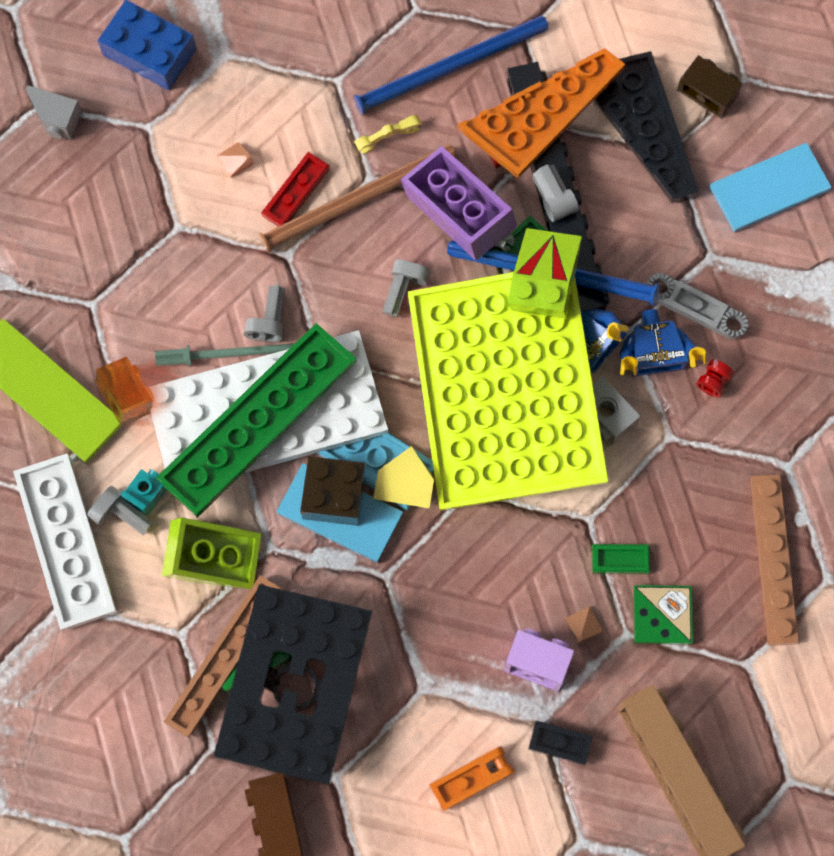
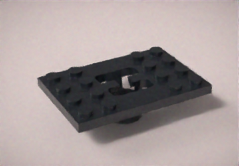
(279, 736)

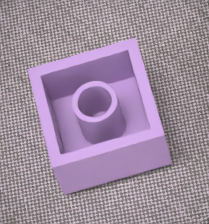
(538, 659)

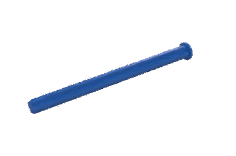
(450, 64)
(583, 277)

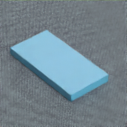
(770, 187)
(375, 454)
(368, 539)

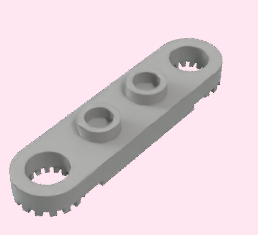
(699, 307)

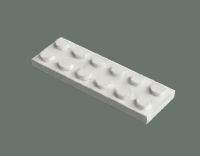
(65, 542)

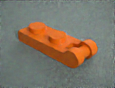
(471, 779)

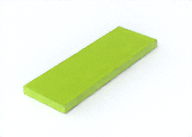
(53, 396)

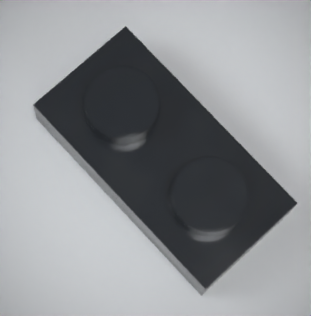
(560, 743)

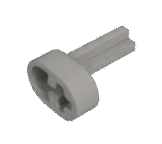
(403, 274)
(269, 328)
(110, 502)

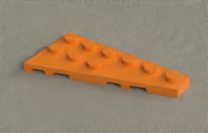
(535, 117)

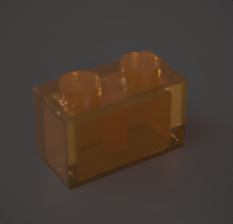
(124, 390)

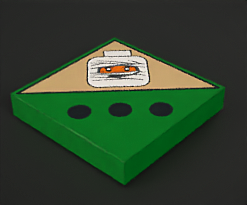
(662, 615)

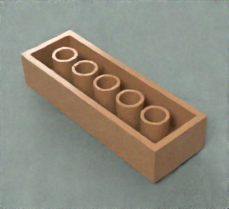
(679, 774)

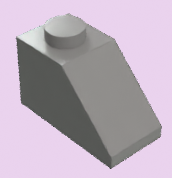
(56, 112)

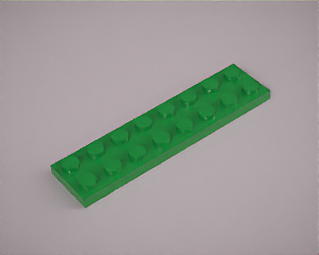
(256, 420)

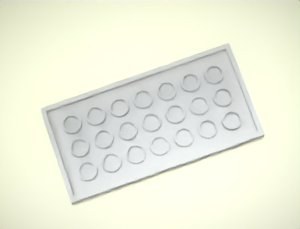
(340, 417)

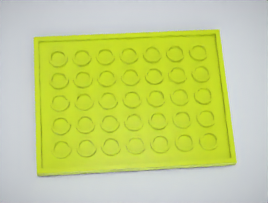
(504, 395)

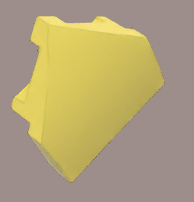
(405, 481)

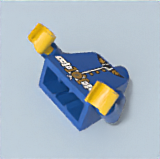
(602, 335)
(658, 348)

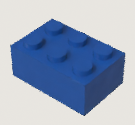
(147, 44)

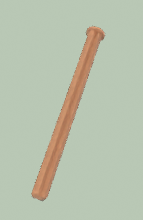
(340, 205)

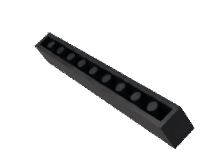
(518, 79)

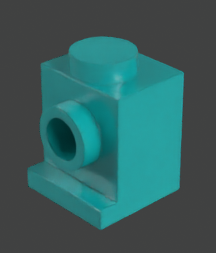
(145, 500)

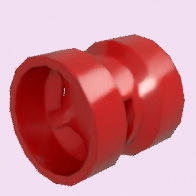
(715, 377)

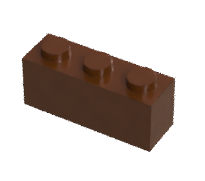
(274, 816)

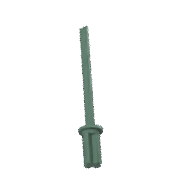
(184, 355)

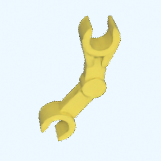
(406, 126)

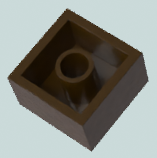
(333, 491)

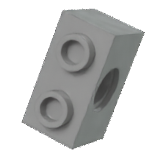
(623, 416)

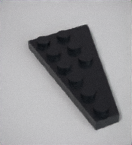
(643, 118)

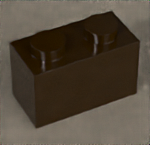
(709, 86)

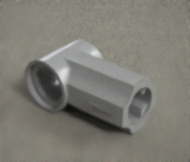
(557, 199)

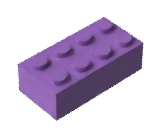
(459, 203)

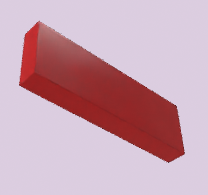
(295, 190)

